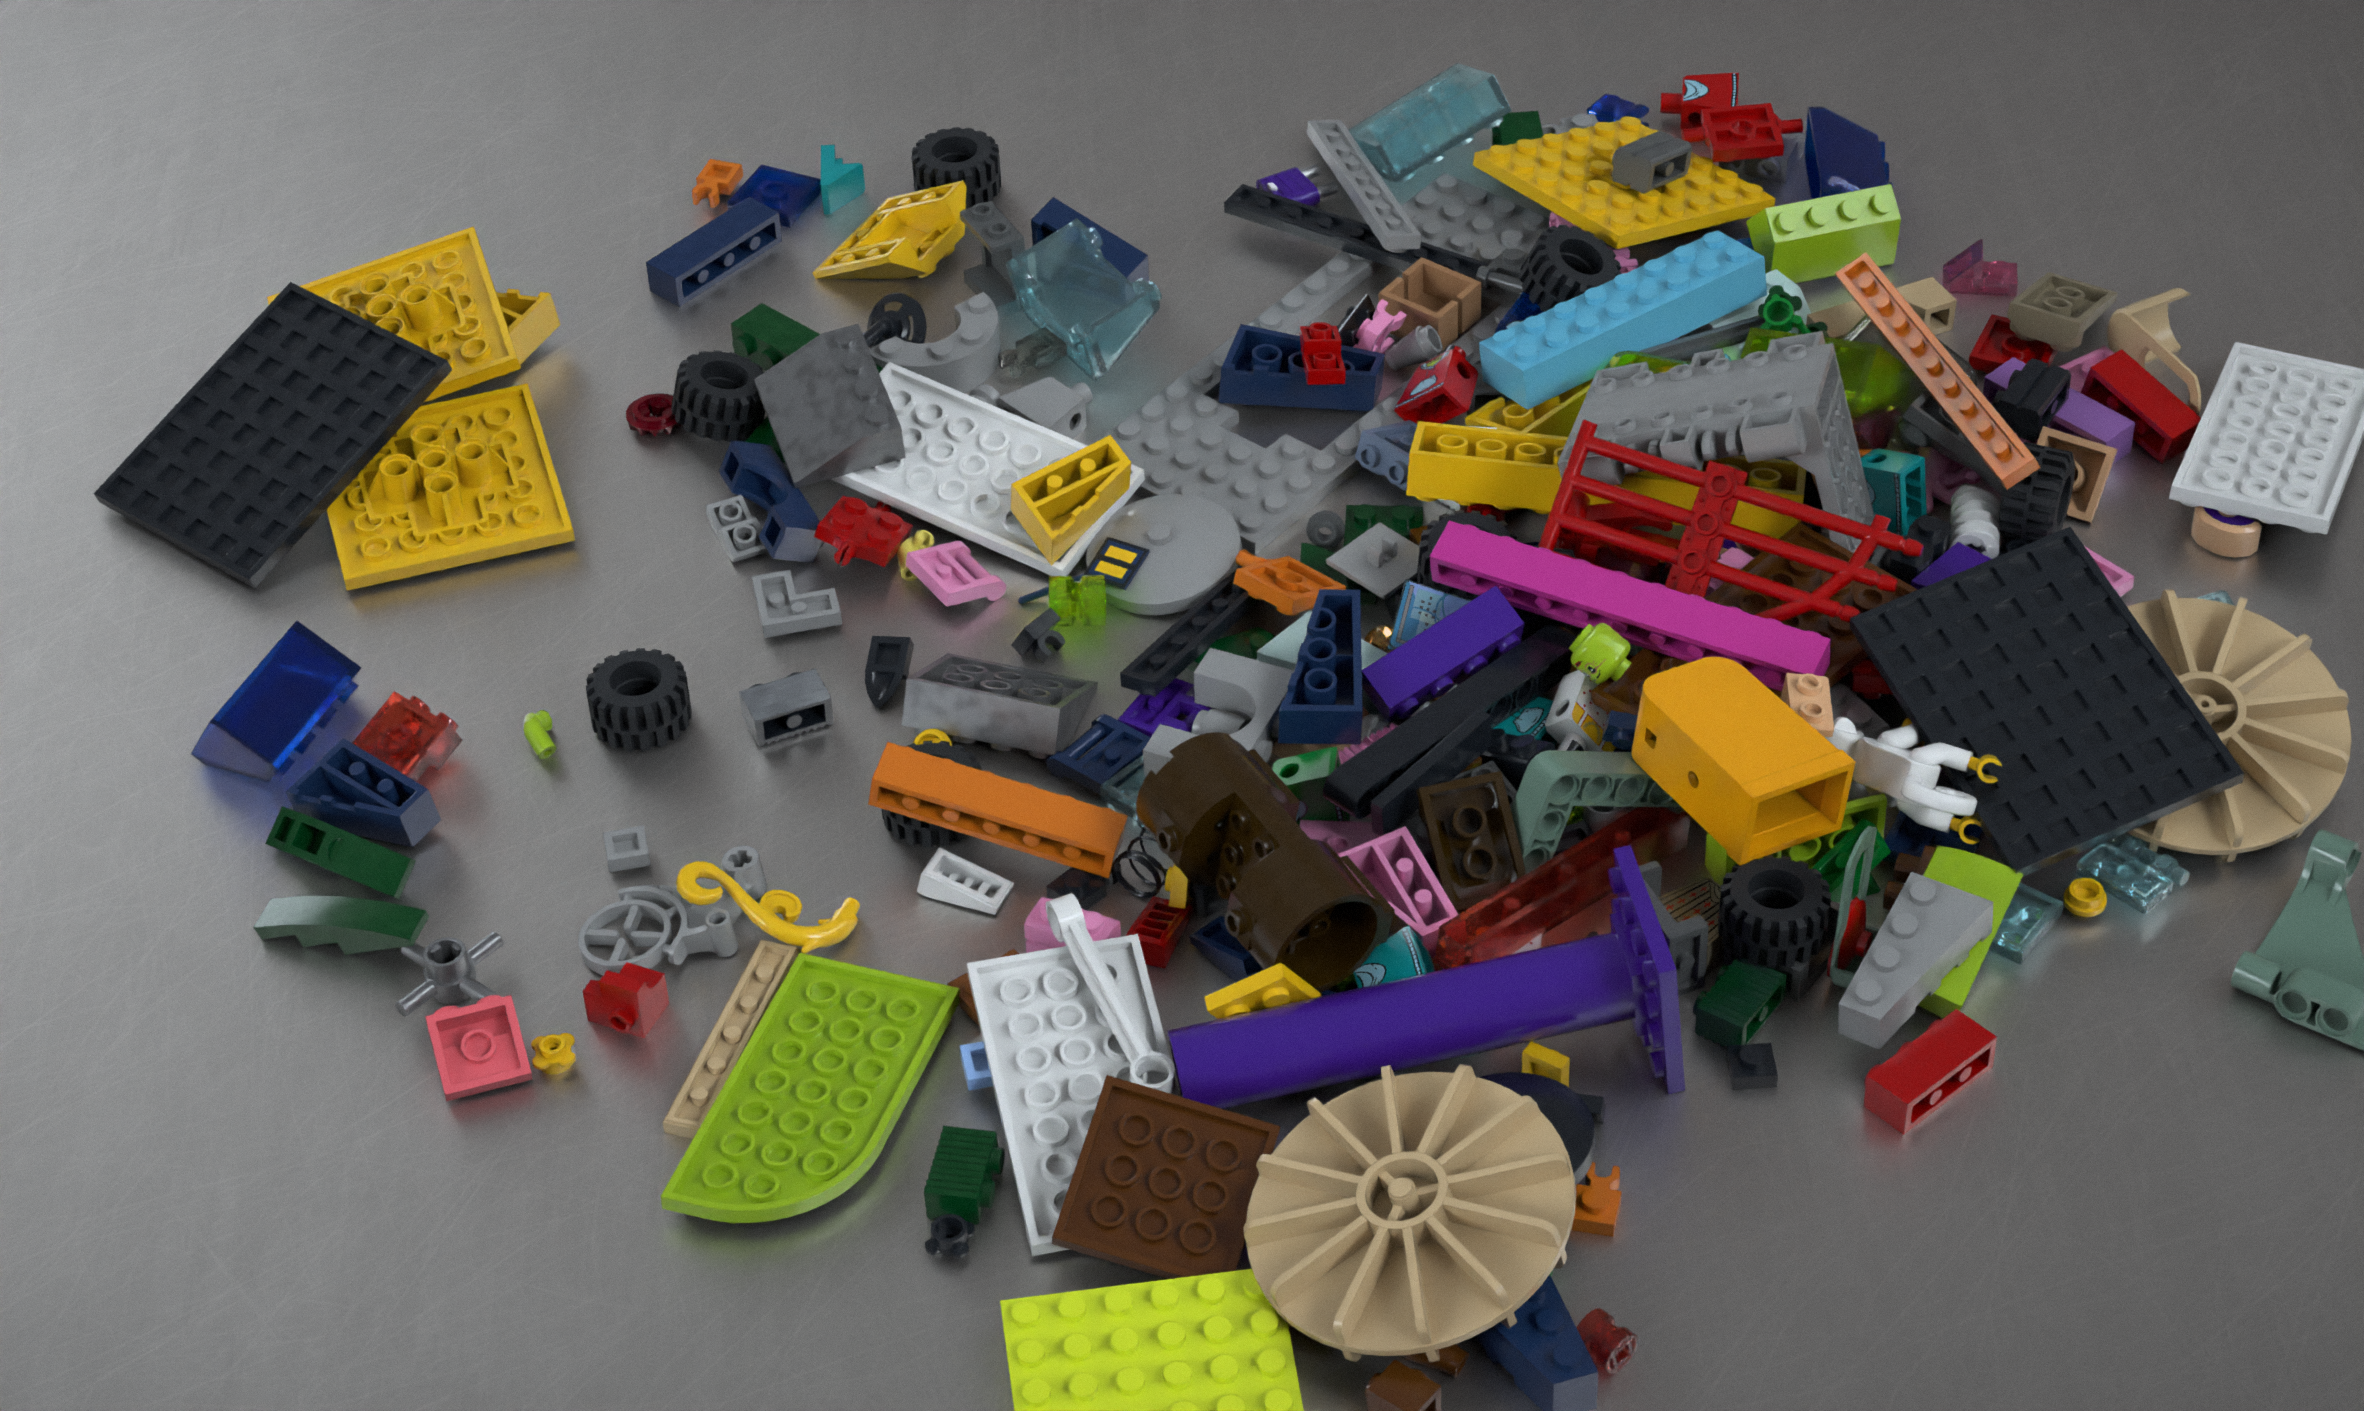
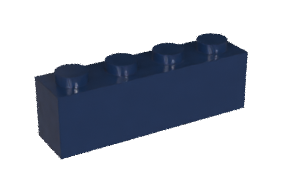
(714, 251)

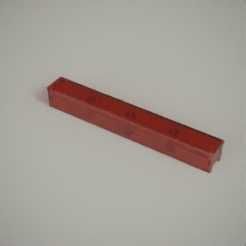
(1557, 888)

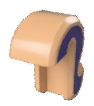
(2225, 533)

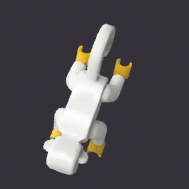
(1911, 776)

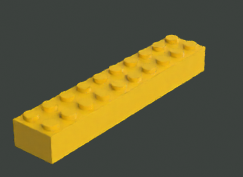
(1523, 472)

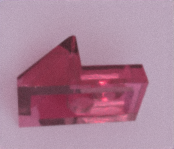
(1972, 275)

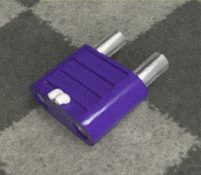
(1296, 185)

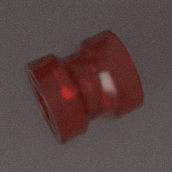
(1607, 1342)

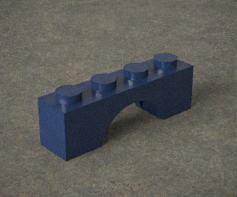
(763, 478)

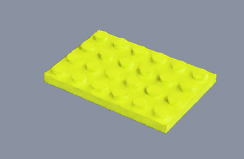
(1152, 1348)

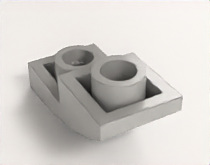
(736, 528)

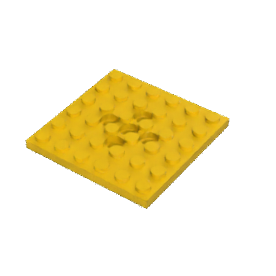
(1575, 180)
(435, 299)
(451, 491)

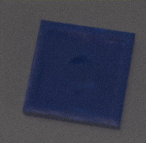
(780, 190)

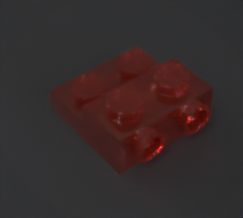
(409, 736)

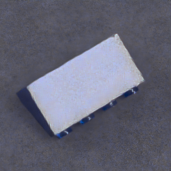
(1841, 155)
(279, 707)

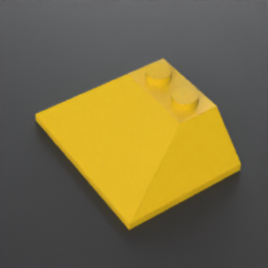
(901, 237)

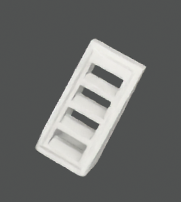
(940, 883)

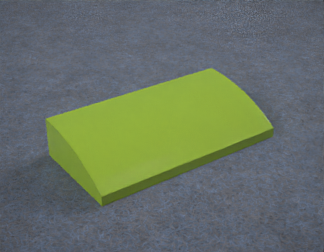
(1984, 879)

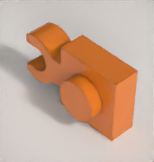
(716, 179)
(1598, 1203)

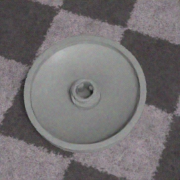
(1190, 550)

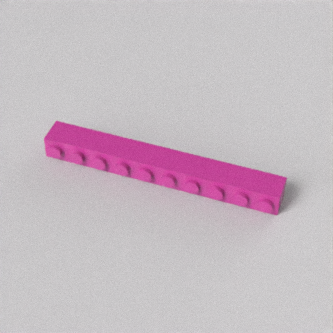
(1636, 609)

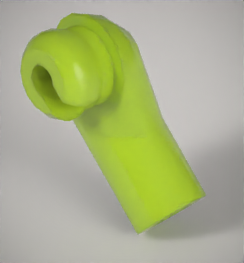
(535, 732)

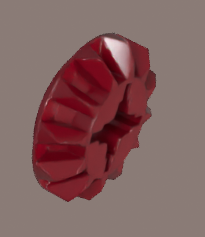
(657, 404)

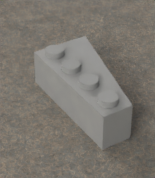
(1913, 951)

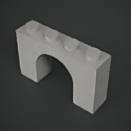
(1234, 686)

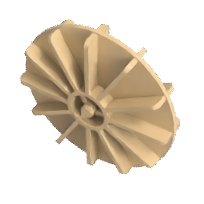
(2270, 710)
(1410, 1213)

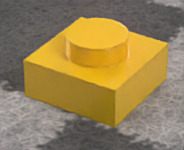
(1179, 888)
(1545, 1062)

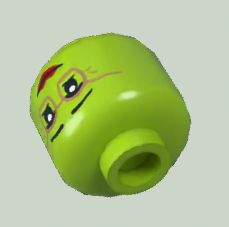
(1600, 653)

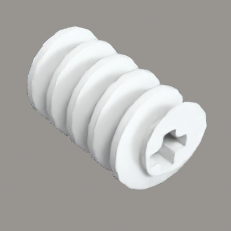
(1975, 520)

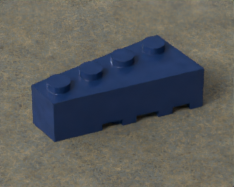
(1269, 371)

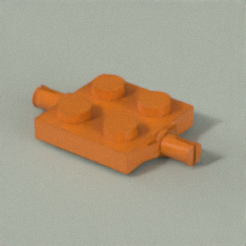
(1281, 582)

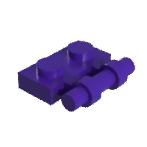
(1150, 711)

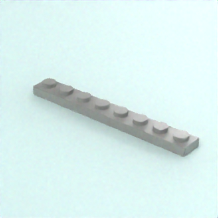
(1364, 185)

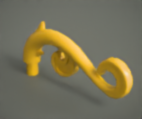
(762, 914)

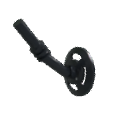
(892, 323)

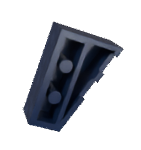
(1119, 253)
(1545, 1353)

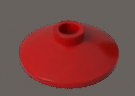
(1855, 938)

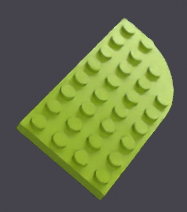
(811, 1093)

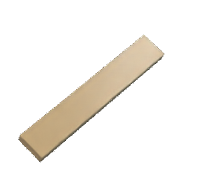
(729, 1036)

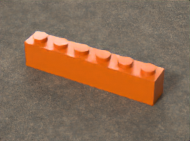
(997, 809)

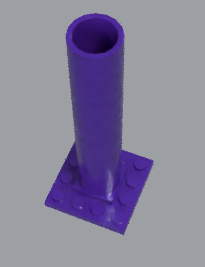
(1450, 1013)

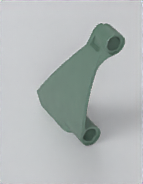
(2313, 953)

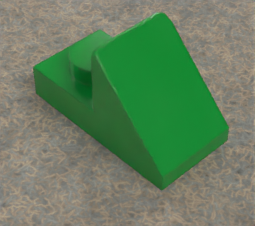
(1833, 863)

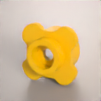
(553, 1053)

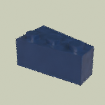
(364, 797)

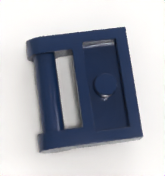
(1116, 751)

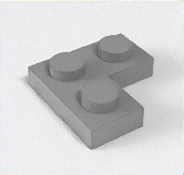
(788, 612)

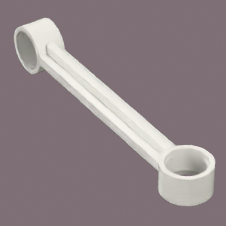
(1070, 927)

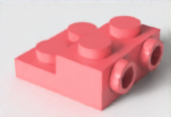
(478, 1047)

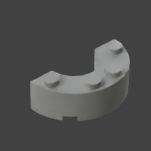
(959, 360)

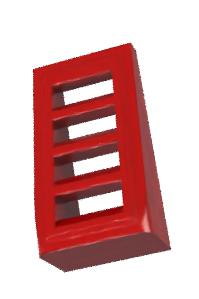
(1159, 951)

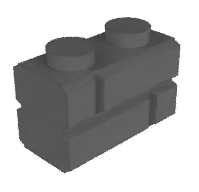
(1651, 162)

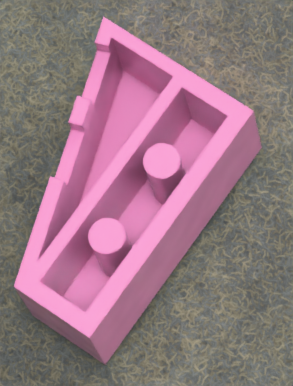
(1406, 882)

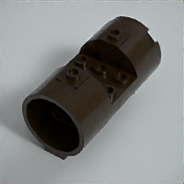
(1236, 829)

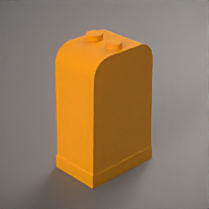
(1739, 759)

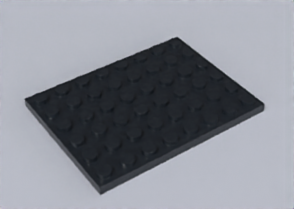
(273, 433)
(2057, 684)

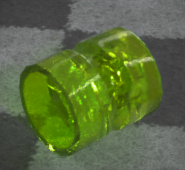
(1078, 600)

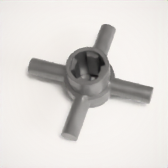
(448, 971)

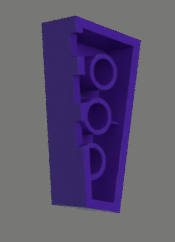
(1443, 655)

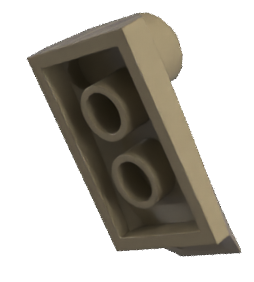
(2058, 311)

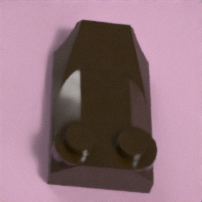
(1471, 837)

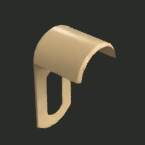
(2146, 335)

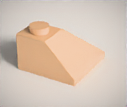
(2092, 469)

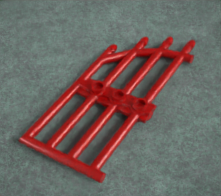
(1710, 525)

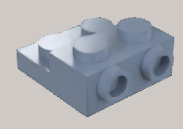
(1387, 451)

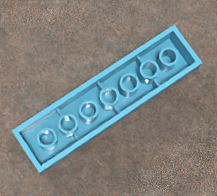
(1626, 314)

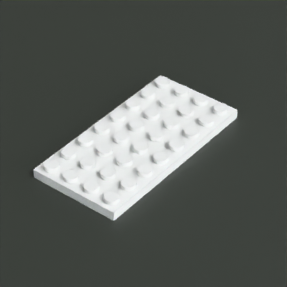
(2275, 439)
(963, 468)
(1051, 1059)

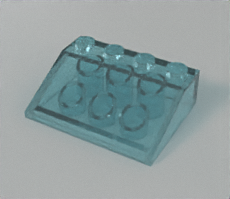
(1430, 121)

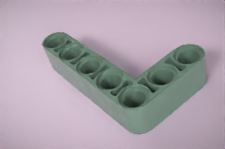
(1575, 778)

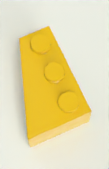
(528, 320)
(1070, 495)

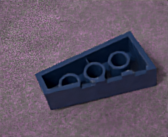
(1326, 684)

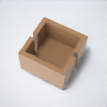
(1434, 298)

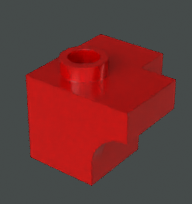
(627, 999)

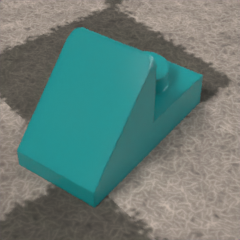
(839, 181)

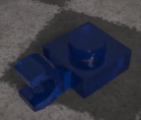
(1613, 108)

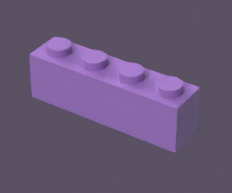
(2078, 415)

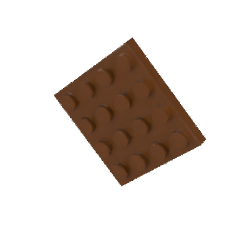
(1163, 1182)

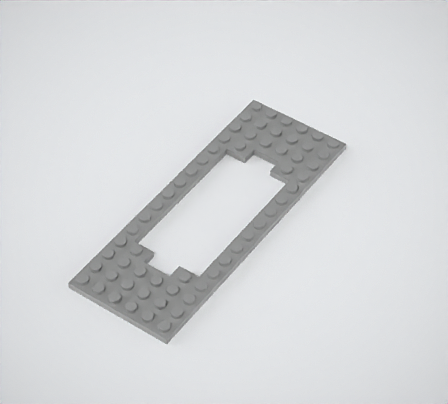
(1185, 433)

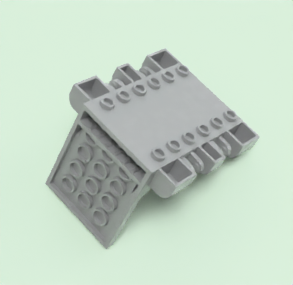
(1718, 408)

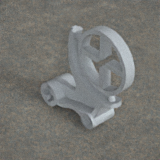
(701, 928)

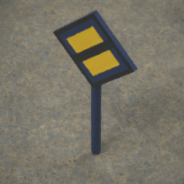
(1114, 559)

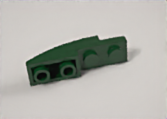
(340, 852)

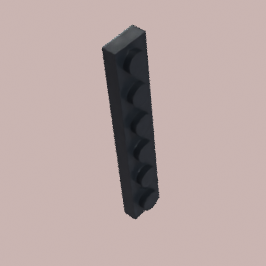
(1187, 638)

